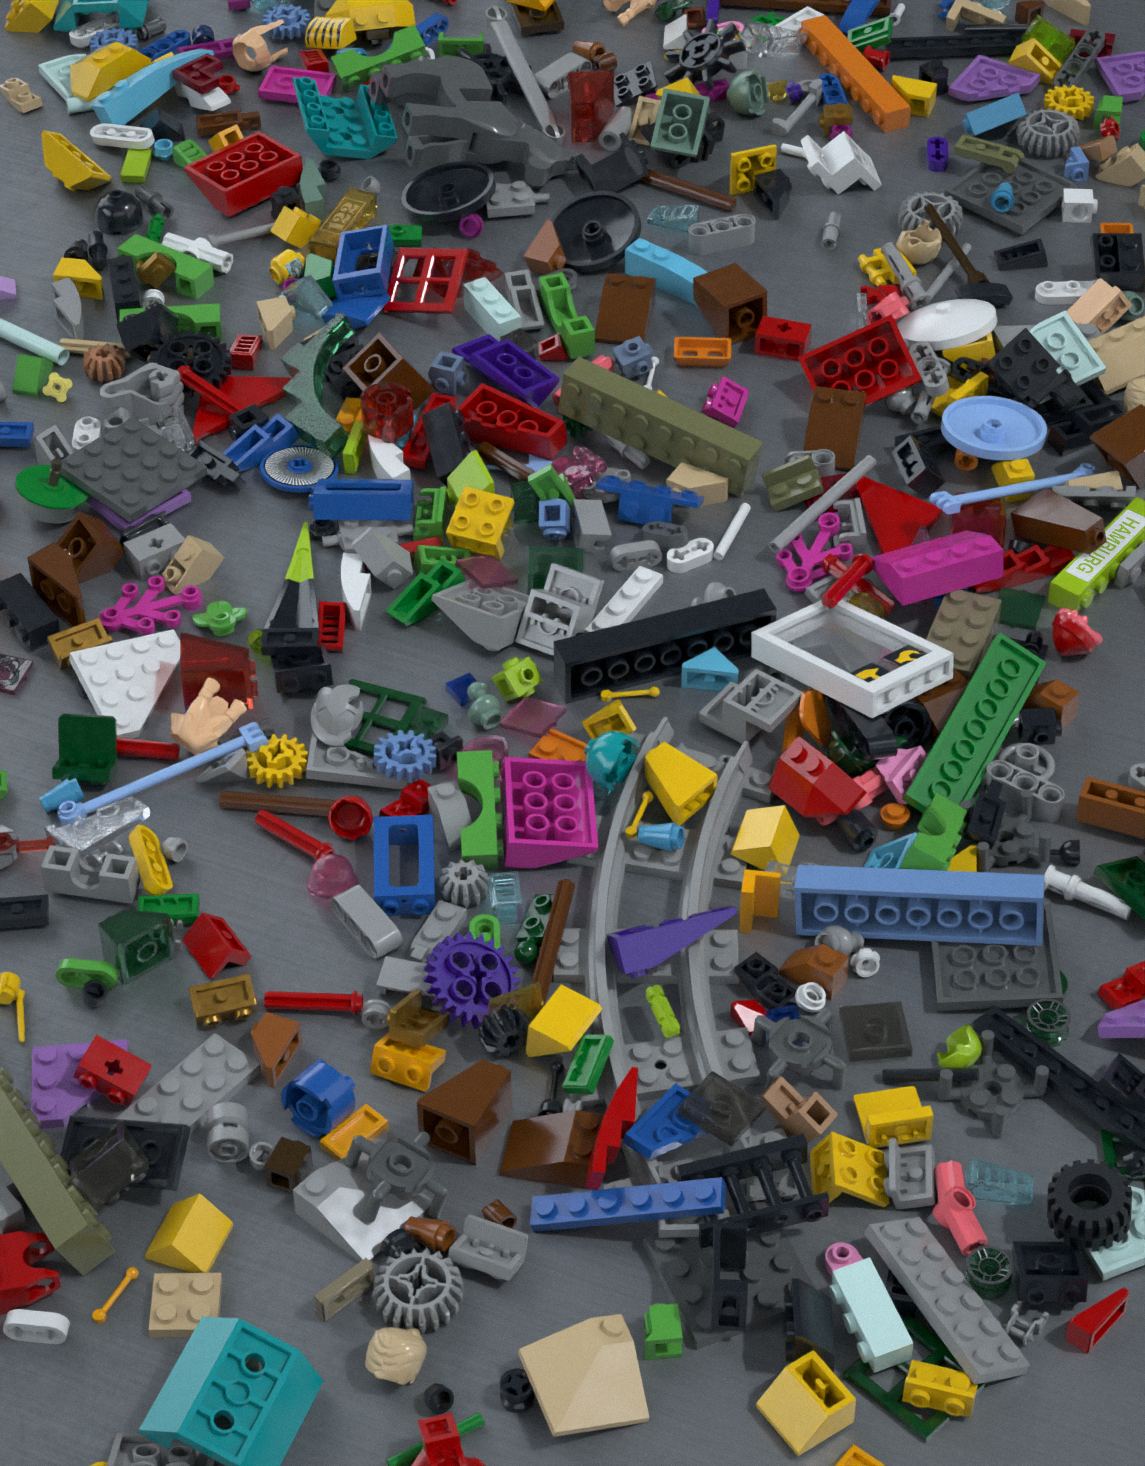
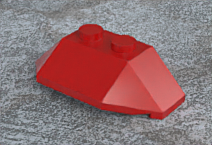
(813, 782)

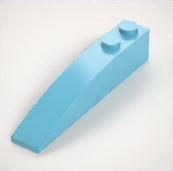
(141, 89)
(671, 271)

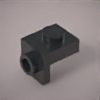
(446, 749)

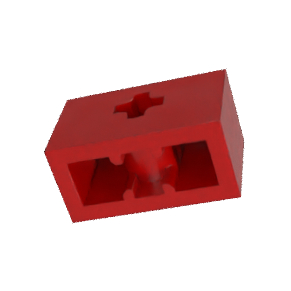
(782, 338)
(107, 1057)

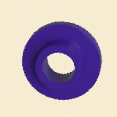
(794, 91)

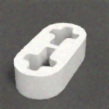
(692, 555)
(36, 1326)

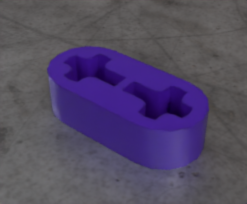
(713, 10)
(937, 158)

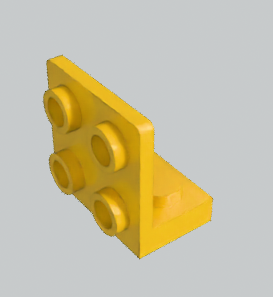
(973, 387)
(480, 522)
(893, 1115)
(848, 1167)

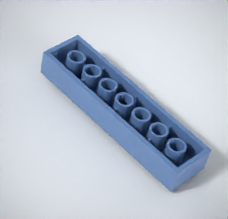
(921, 904)

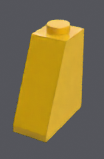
(678, 781)

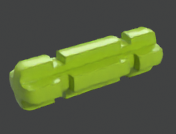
(662, 1011)

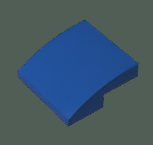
(358, 310)

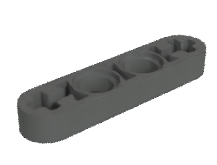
(1081, 63)

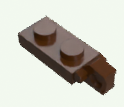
(216, 122)

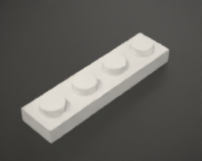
(628, 599)

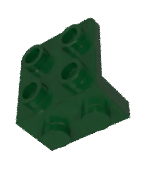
(86, 748)

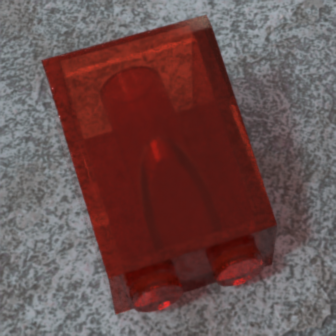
(589, 103)
(218, 661)

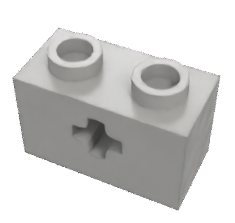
(153, 551)

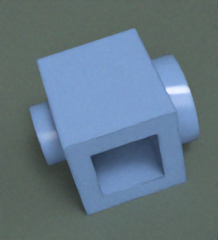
(554, 519)

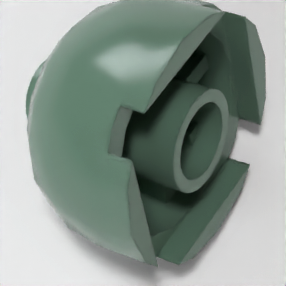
(748, 93)

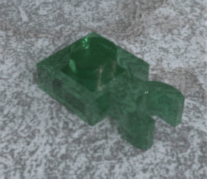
(429, 722)

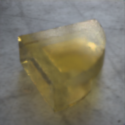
(777, 90)

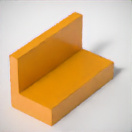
(758, 897)

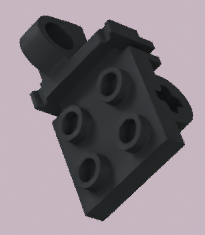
(710, 135)
(1032, 374)

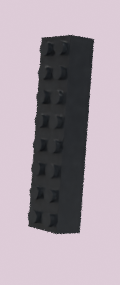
(658, 645)

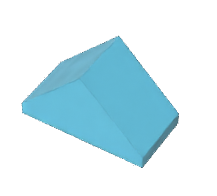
(709, 671)

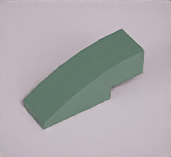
(312, 190)

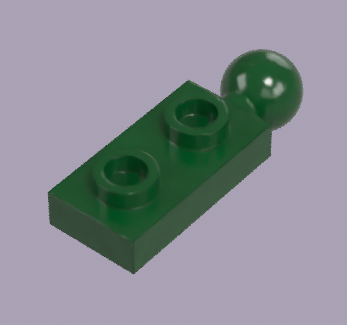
(533, 929)

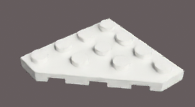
(128, 677)

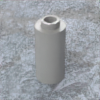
(619, 123)

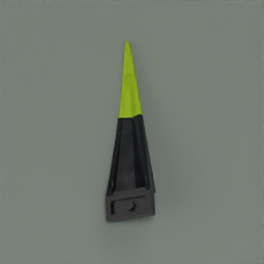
(294, 617)

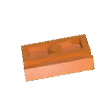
(558, 747)

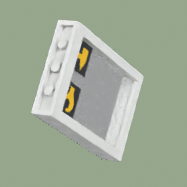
(852, 656)

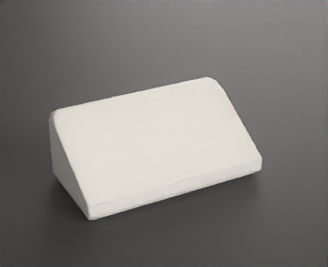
(673, 33)

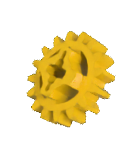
(1070, 100)
(278, 761)

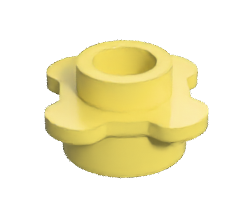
(55, 379)

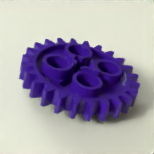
(470, 979)

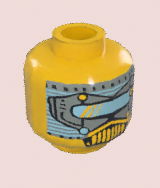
(287, 266)

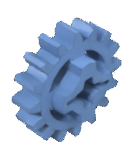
(294, 20)
(107, 37)
(407, 756)

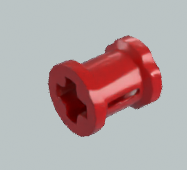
(877, 58)

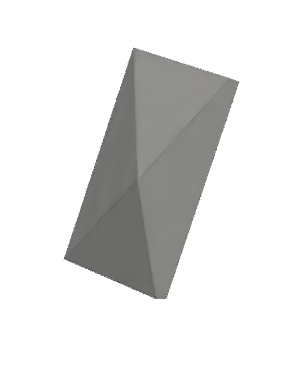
(226, 769)

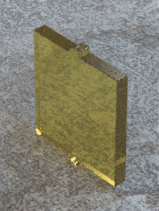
(525, 998)

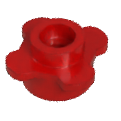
(228, 84)
(1109, 128)

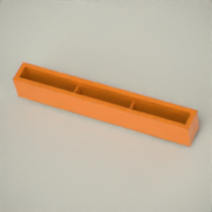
(856, 74)

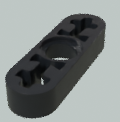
(970, 365)

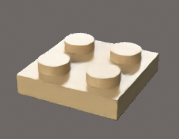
(181, 1301)

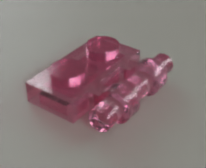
(580, 467)

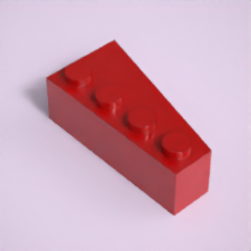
(511, 423)

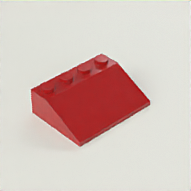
(245, 172)
(864, 361)

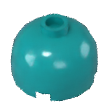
(610, 758)

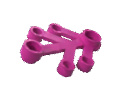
(802, 577)
(117, 617)

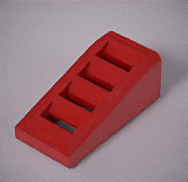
(314, 60)
(245, 351)
(332, 610)
(1093, 1323)

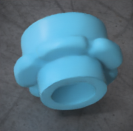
(163, 149)

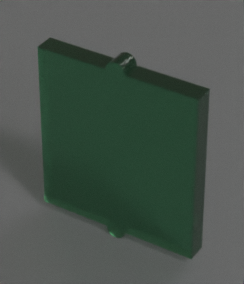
(1020, 608)

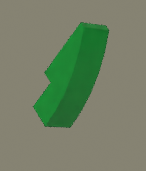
(416, 600)

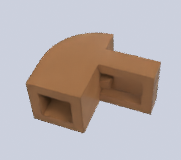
(795, 1114)

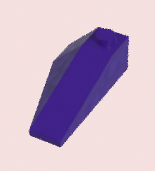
(647, 946)

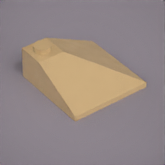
(587, 1376)

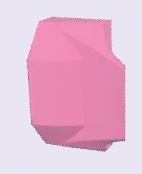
(901, 770)

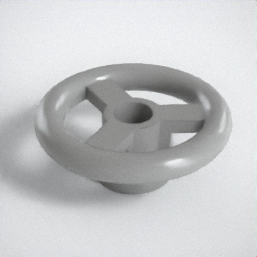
(1027, 758)

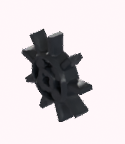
(705, 55)
(497, 71)

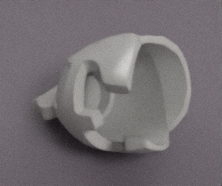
(333, 715)

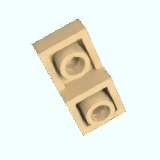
(19, 95)

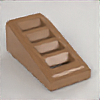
(1099, 149)

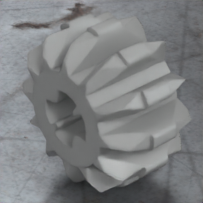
(463, 883)

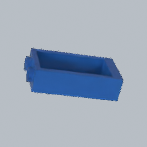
(350, 247)
(362, 499)
(404, 899)

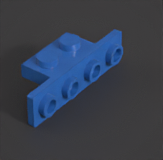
(647, 503)

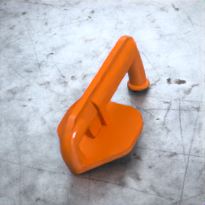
(809, 716)

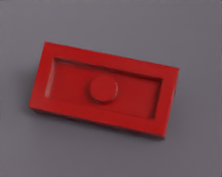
(214, 944)

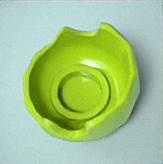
(963, 1049)

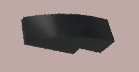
(1075, 433)

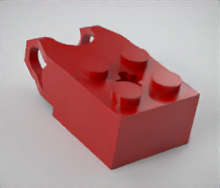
(17, 1278)

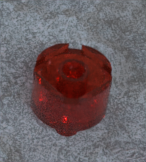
(387, 411)

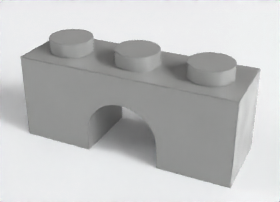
(68, 874)

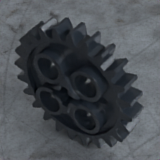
(210, 358)

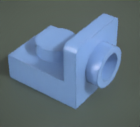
(1076, 166)

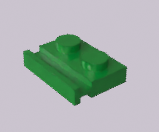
(871, 34)

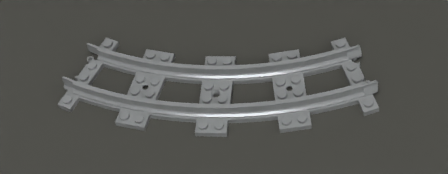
(708, 960)

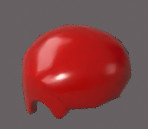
(350, 817)

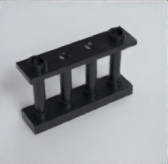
(759, 1162)

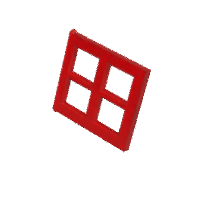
(423, 282)

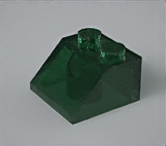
(542, 557)
(136, 942)

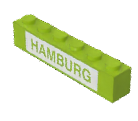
(1091, 573)

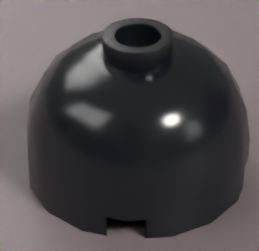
(118, 212)
(909, 721)

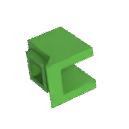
(1108, 107)
(662, 1332)

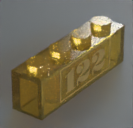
(352, 212)

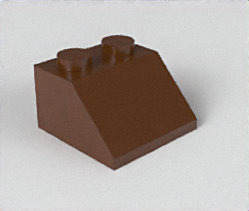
(91, 546)

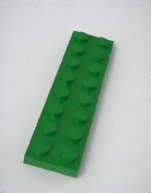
(976, 724)

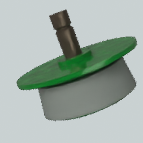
(48, 494)

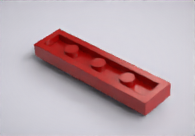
(417, 449)

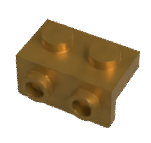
(77, 638)
(223, 1000)
(413, 1023)

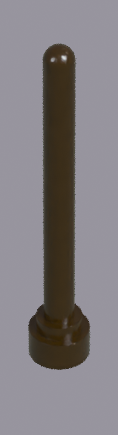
(973, 275)

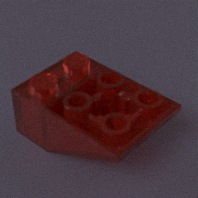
(475, 268)
(981, 517)

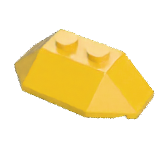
(375, 14)
(104, 69)
(71, 164)

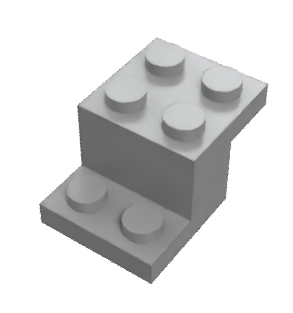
(559, 609)
(750, 706)

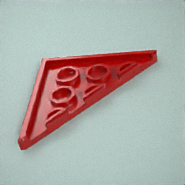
(244, 390)
(894, 514)

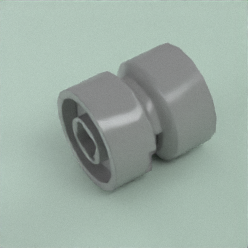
(228, 1132)

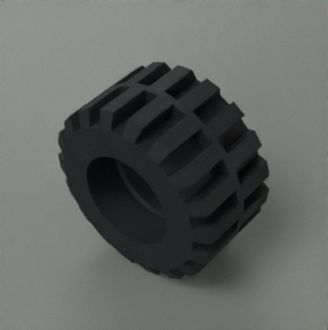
(1089, 1183)

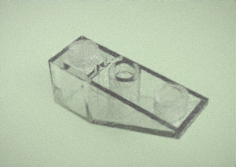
(770, 40)

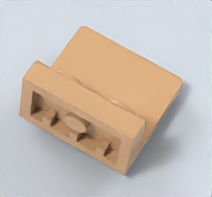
(1099, 306)

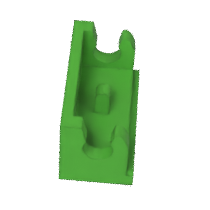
(450, 45)
(431, 514)

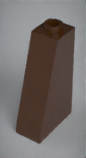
(1059, 523)

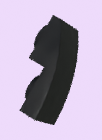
(985, 291)
(763, 982)

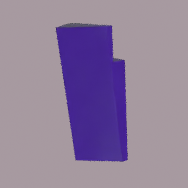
(508, 368)

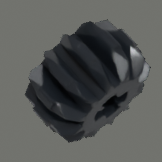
(504, 1030)

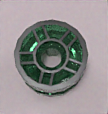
(1048, 1021)
(998, 1271)

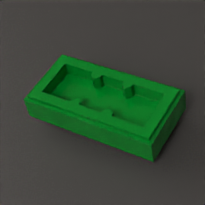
(406, 235)
(177, 906)
(587, 1064)

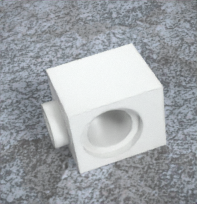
(1078, 205)

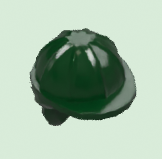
(847, 756)

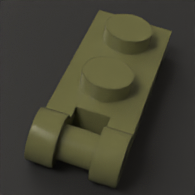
(989, 153)

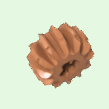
(104, 363)

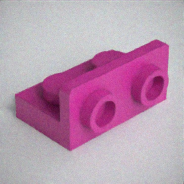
(725, 401)

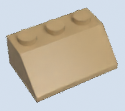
(1122, 354)

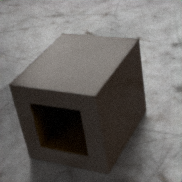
(288, 1165)

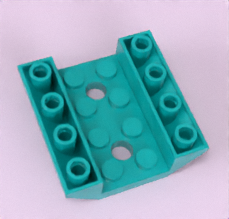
(130, 12)
(343, 124)
(215, 1382)

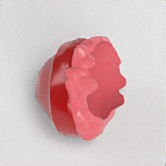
(1072, 634)

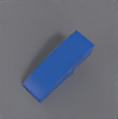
(257, 442)

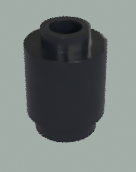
(857, 829)

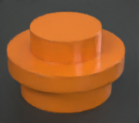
(895, 816)

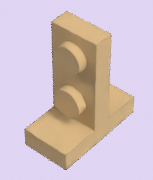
(973, 13)

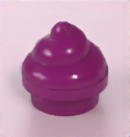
(471, 225)

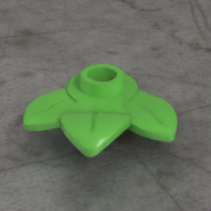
(220, 617)

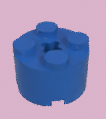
(319, 1098)

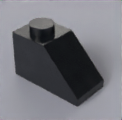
(773, 191)

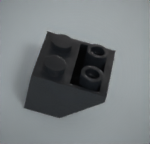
(1119, 259)
(145, 329)
(808, 1323)

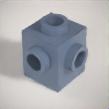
(633, 357)
(447, 373)

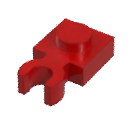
(879, 294)

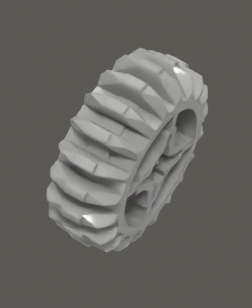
(1047, 132)
(913, 214)
(432, 1303)

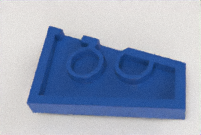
(662, 1127)

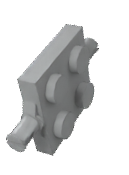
(514, 200)
(351, 529)

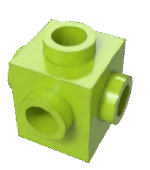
(517, 678)

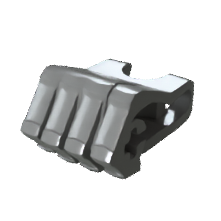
(143, 395)

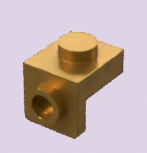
(835, 115)
(155, 270)

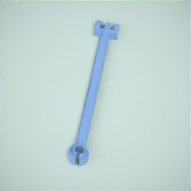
(952, 504)
(250, 736)

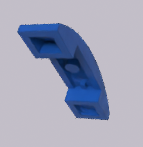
(857, 14)

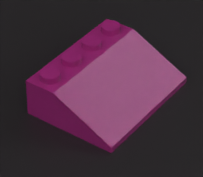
(940, 566)
(546, 811)

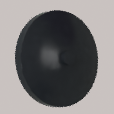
(448, 192)
(596, 229)

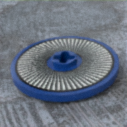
(297, 468)

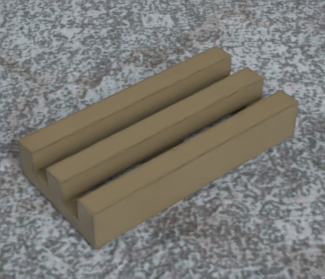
(344, 1290)

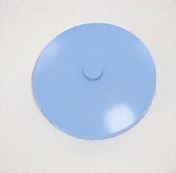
(993, 428)

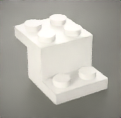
(840, 163)

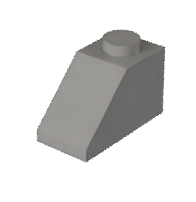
(384, 557)
(449, 812)

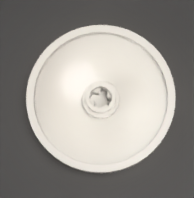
(948, 323)

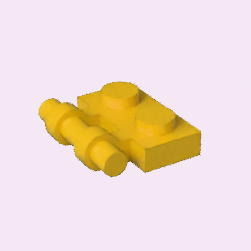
(878, 277)

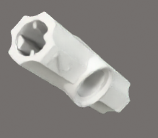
(201, 250)

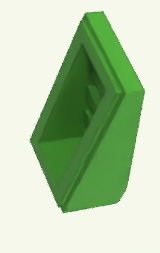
(187, 153)
(428, 556)

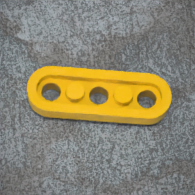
(150, 861)

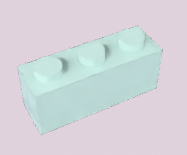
(490, 308)
(870, 1315)

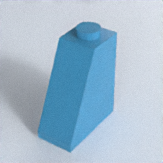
(993, 115)

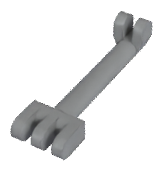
(814, 97)

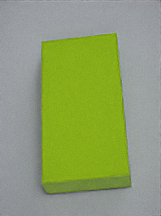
(136, 165)
(354, 448)

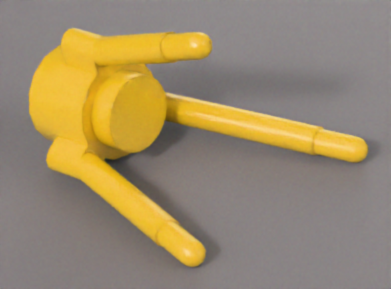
(9, 992)

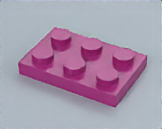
(279, 85)

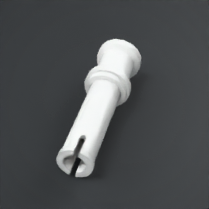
(1073, 888)

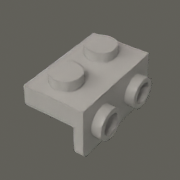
(910, 1175)
(489, 1248)

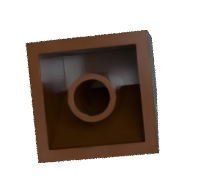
(731, 302)
(383, 364)
(1123, 445)
(467, 1111)

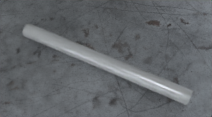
(822, 504)

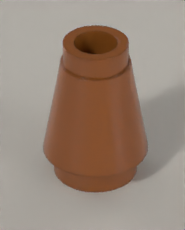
(588, 49)
(431, 1233)

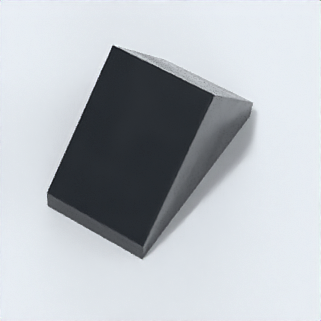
(164, 126)

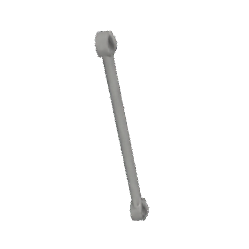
(523, 73)

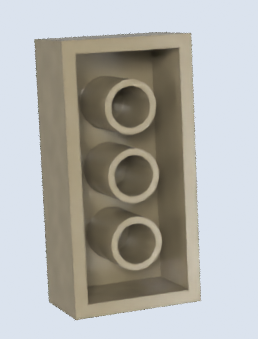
(965, 628)

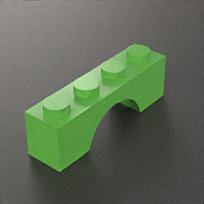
(356, 69)
(191, 275)
(558, 305)
(194, 317)
(476, 779)
(940, 835)

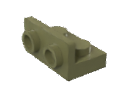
(793, 483)

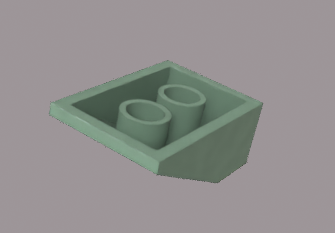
(680, 123)

